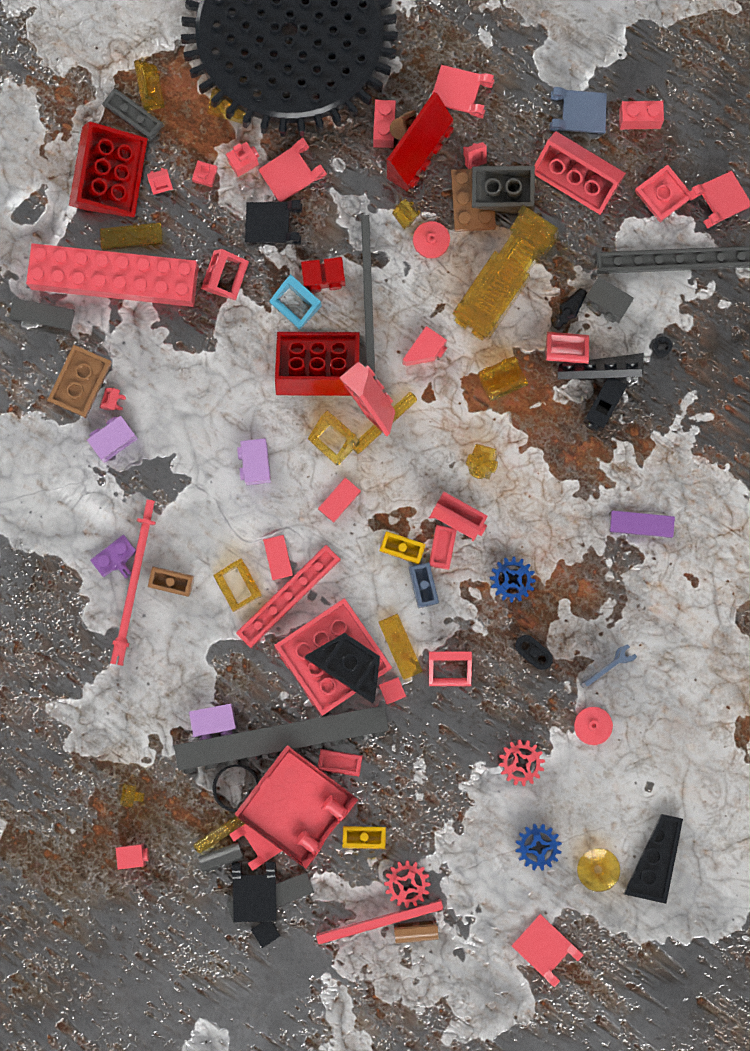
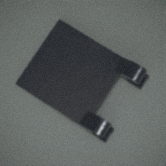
(270, 222)
(254, 895)

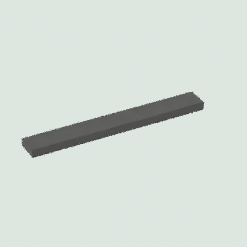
(673, 259)
(368, 303)

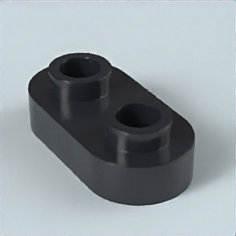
(534, 651)

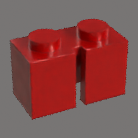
(324, 275)

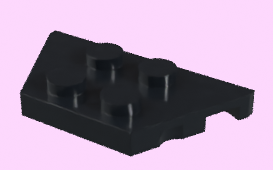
(349, 664)

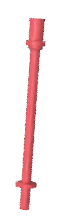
(121, 643)

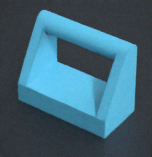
(303, 293)

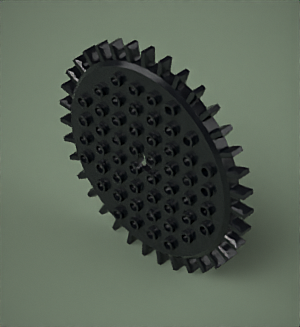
(300, 105)

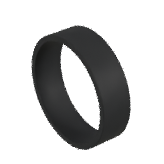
(216, 778)

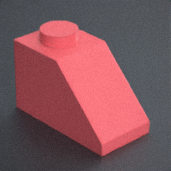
(426, 348)

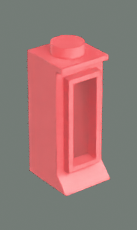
(459, 516)

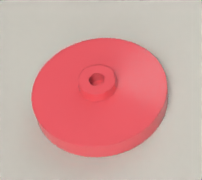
(431, 239)
(593, 725)

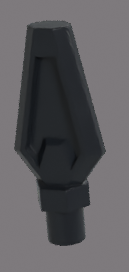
(570, 308)

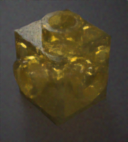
(482, 462)

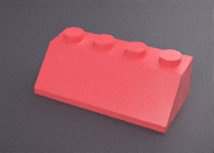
(578, 172)

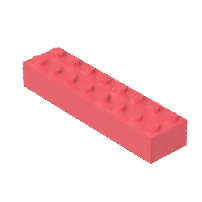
(112, 275)

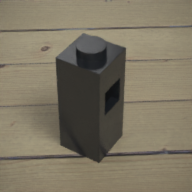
(604, 404)

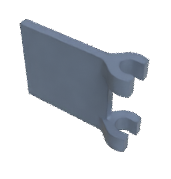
(581, 111)
(620, 657)

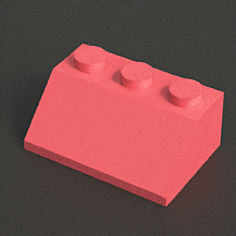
(369, 396)

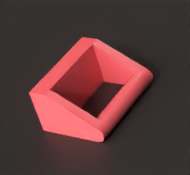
(215, 270)
(567, 347)
(450, 656)

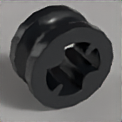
(661, 340)

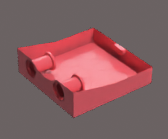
(320, 688)
(296, 806)

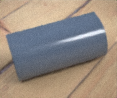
(423, 585)

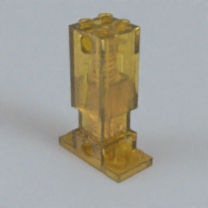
(505, 274)

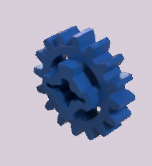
(519, 587)
(541, 861)

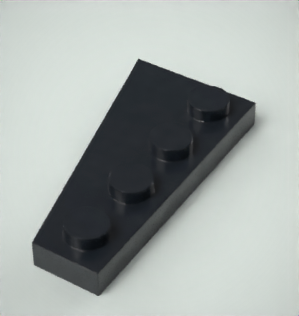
(609, 367)
(655, 867)

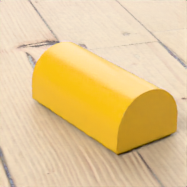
(402, 547)
(364, 837)

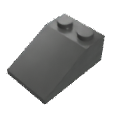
(503, 188)

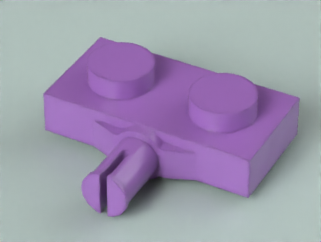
(114, 557)

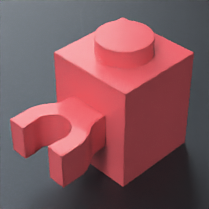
(242, 158)

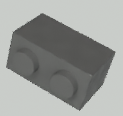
(608, 300)

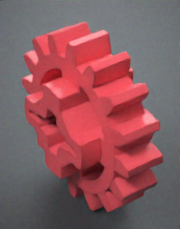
(534, 756)
(401, 897)

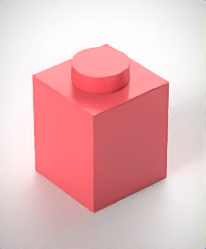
(132, 856)

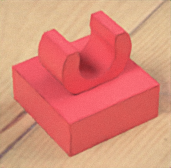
(475, 155)
(204, 173)
(160, 181)
(110, 398)

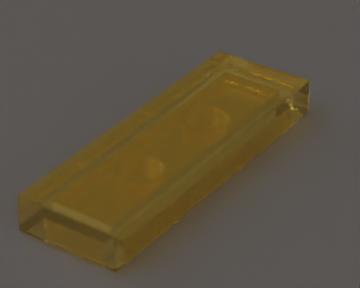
(131, 236)

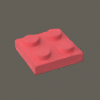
(663, 193)

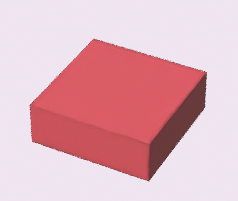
(392, 690)

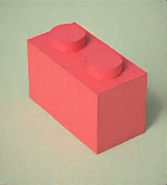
(641, 115)
(383, 117)

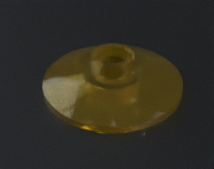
(606, 878)

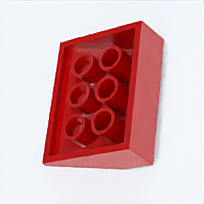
(420, 143)
(108, 170)
(314, 362)

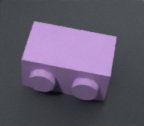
(111, 438)
(255, 461)
(213, 720)

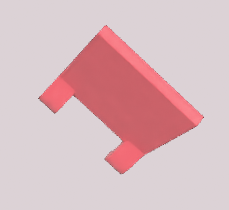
(460, 88)
(290, 173)
(723, 196)
(263, 848)
(544, 948)

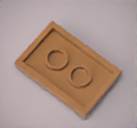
(464, 215)
(79, 381)

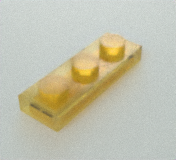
(400, 646)

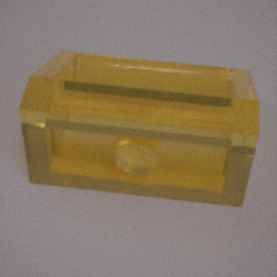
(149, 85)
(350, 438)
(248, 579)

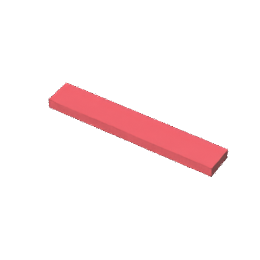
(288, 596)
(380, 921)

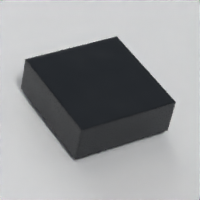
(265, 933)

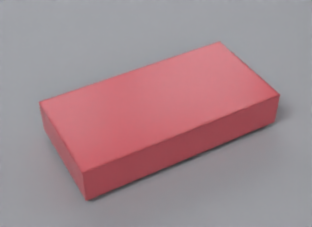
(339, 500)
(442, 547)
(278, 557)
(340, 762)

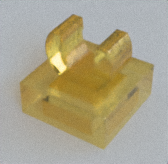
(405, 213)
(129, 795)

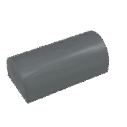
(221, 857)

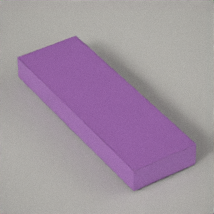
(642, 524)

